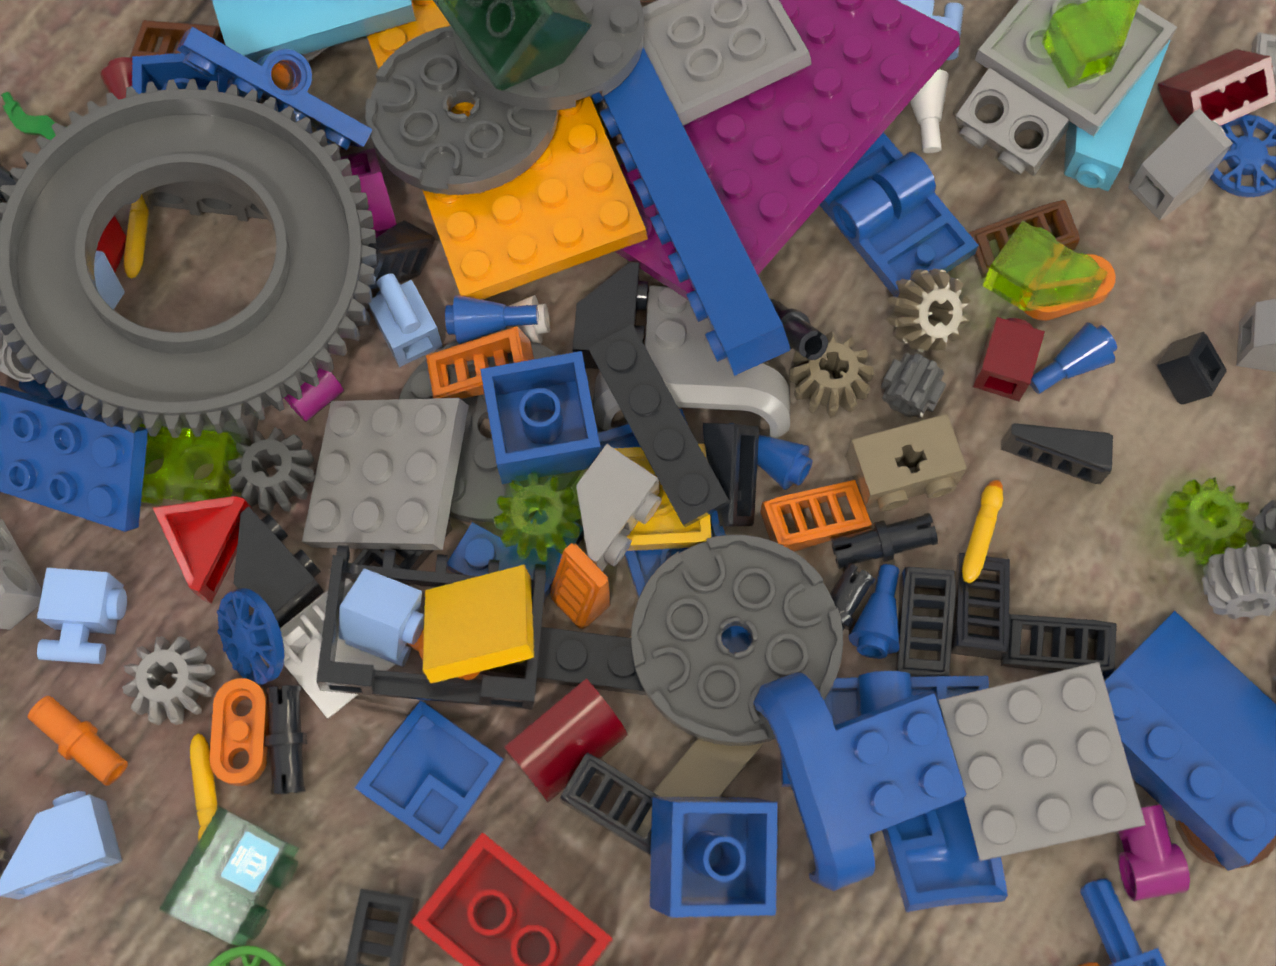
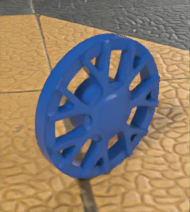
(1247, 157)
(250, 636)

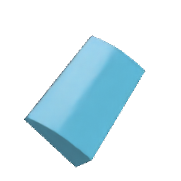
(304, 25)

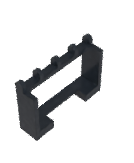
(365, 680)

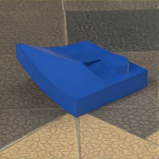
(430, 774)
(940, 862)

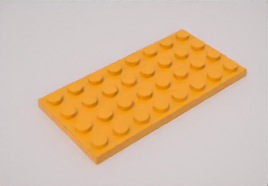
(546, 219)

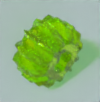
(534, 497)
(1201, 503)

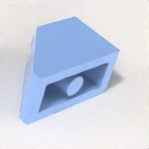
(62, 846)

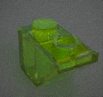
(1088, 37)
(1041, 272)

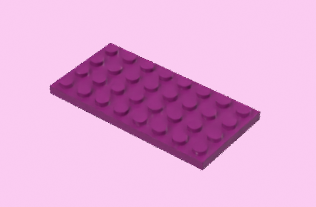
(799, 137)

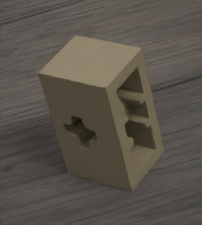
(922, 444)

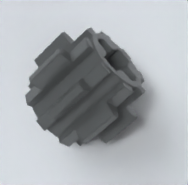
(913, 385)

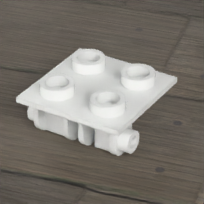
(302, 650)

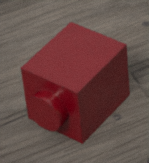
(1009, 358)

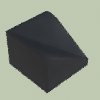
(1192, 368)

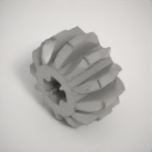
(1242, 582)
(150, 690)

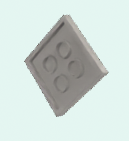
(719, 50)
(1020, 56)
(386, 474)
(1041, 762)

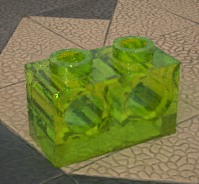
(182, 459)

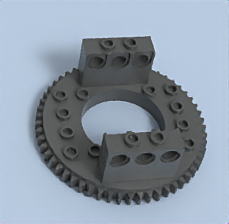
(196, 156)

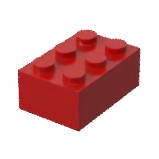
(506, 916)

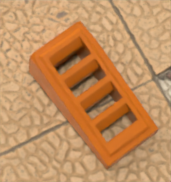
(495, 345)
(774, 509)
(580, 587)

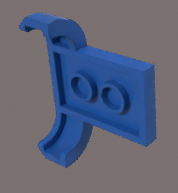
(858, 772)

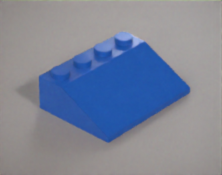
(1199, 739)

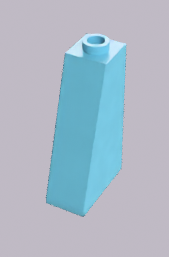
(1100, 158)

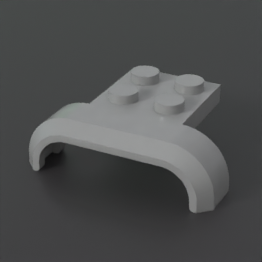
(693, 374)

